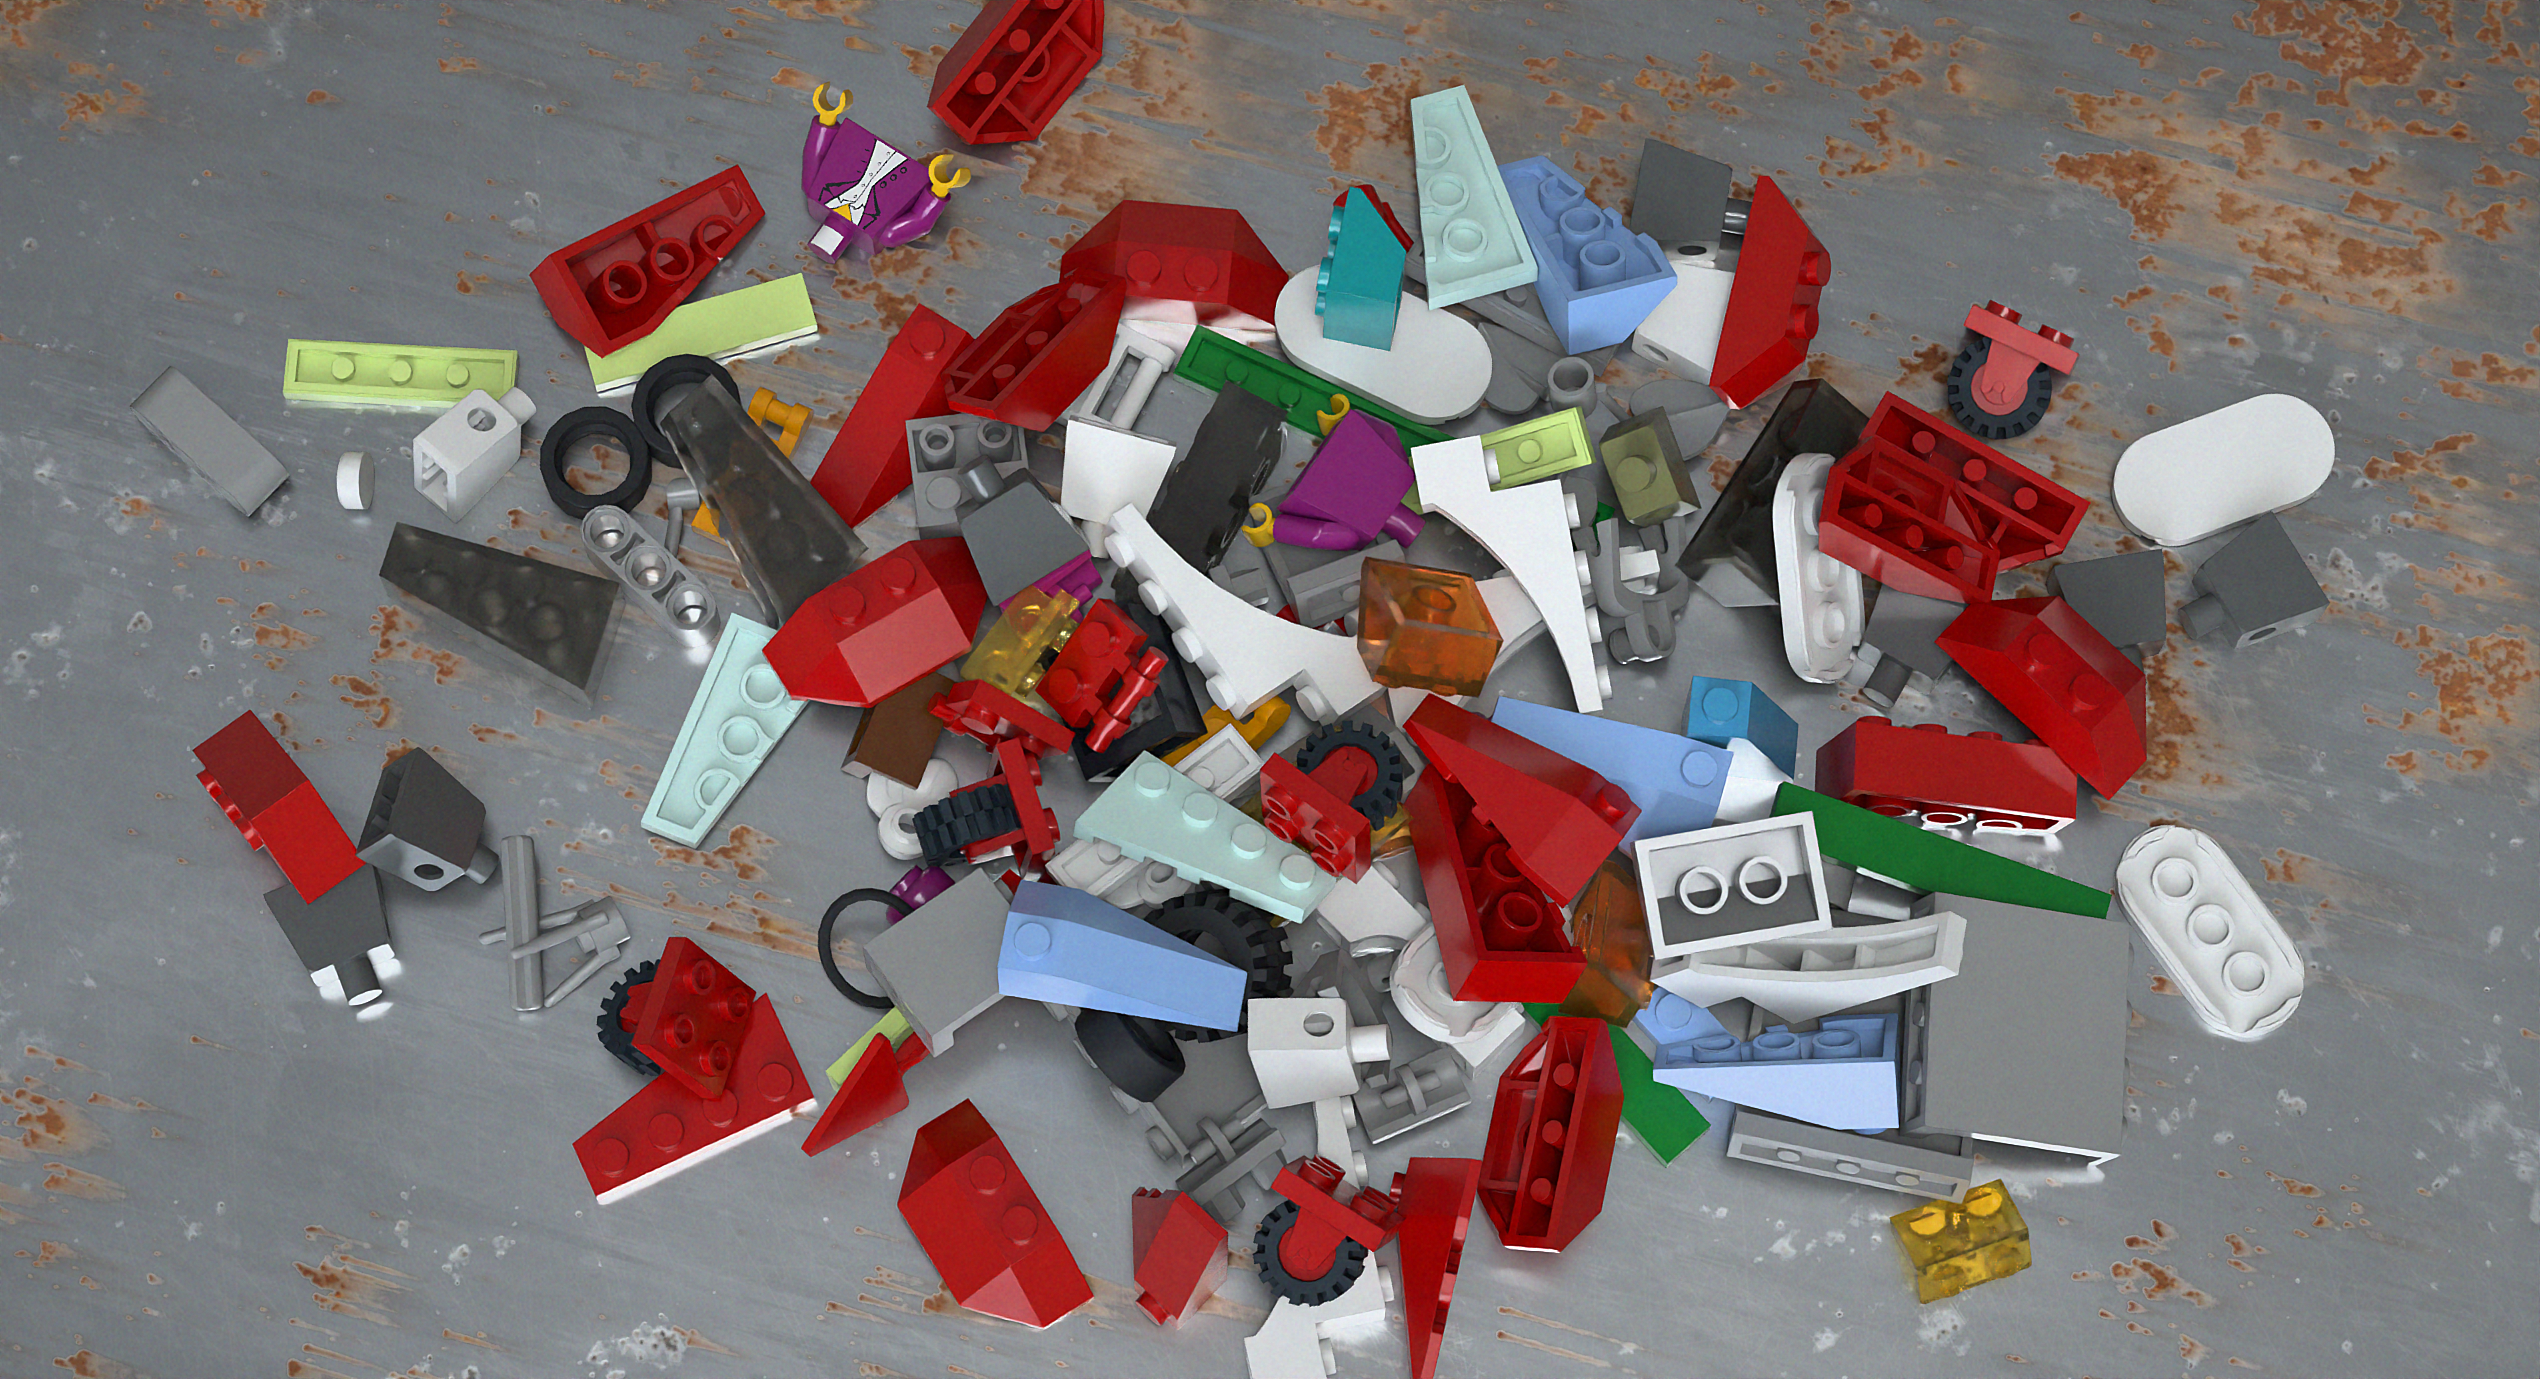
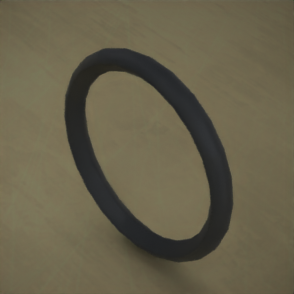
(824, 941)

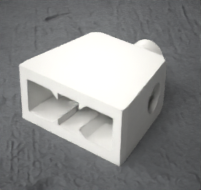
(1687, 323)
(469, 449)
(1107, 471)
(1310, 1048)

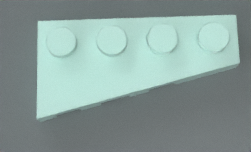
(1465, 211)
(725, 735)
(1185, 826)

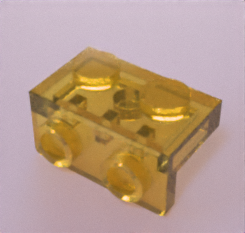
(1021, 640)
(1963, 1243)

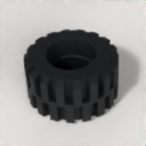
(1247, 939)

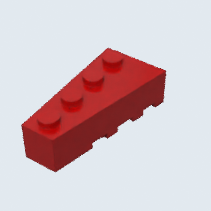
(1948, 776)
(1488, 917)

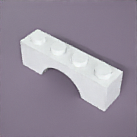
(1379, 917)

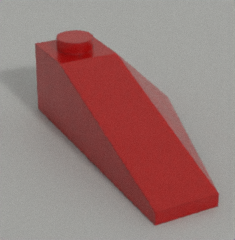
(642, 267)
(871, 451)
(1544, 804)
(1437, 1206)
(1176, 1255)

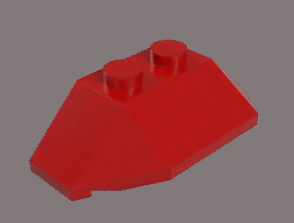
(1016, 68)
(1184, 265)
(1770, 301)
(1039, 352)
(2015, 505)
(1906, 526)
(882, 625)
(2057, 682)
(1552, 1136)
(987, 1224)

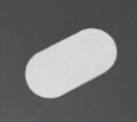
(1430, 375)
(2223, 469)
(1817, 593)
(2209, 930)
(1425, 998)

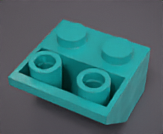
(1360, 276)

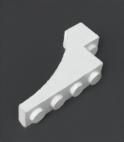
(1531, 539)
(1521, 623)
(1237, 646)
(1822, 969)
(1289, 1339)

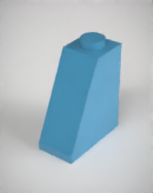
(1743, 721)

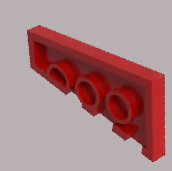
(674, 1124)

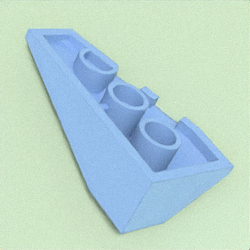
(1591, 269)
(1663, 773)
(1095, 956)
(1825, 1076)

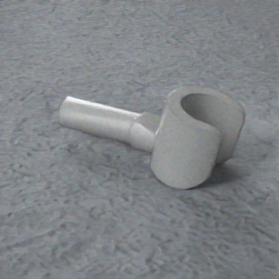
(680, 497)

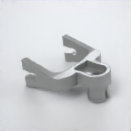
(1647, 617)
(1363, 985)

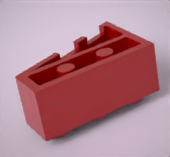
(276, 806)

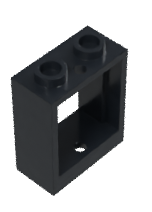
(1160, 736)

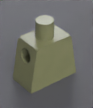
(1648, 469)

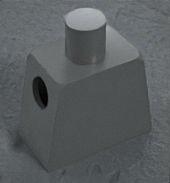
(1685, 202)
(1014, 529)
(2254, 588)
(2119, 599)
(1903, 645)
(425, 826)
(339, 932)

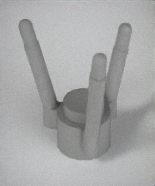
(592, 924)

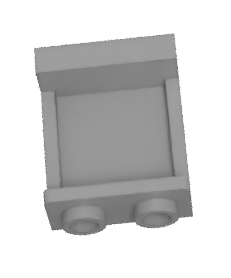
(1319, 581)
(944, 958)

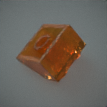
(1425, 628)
(1617, 948)

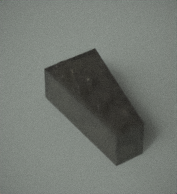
(1211, 488)
(759, 502)
(1735, 544)
(512, 606)

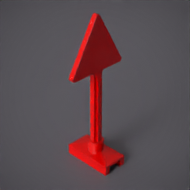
(875, 1083)

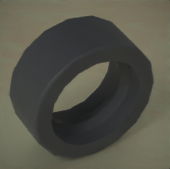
(660, 378)
(579, 425)
(1131, 1052)

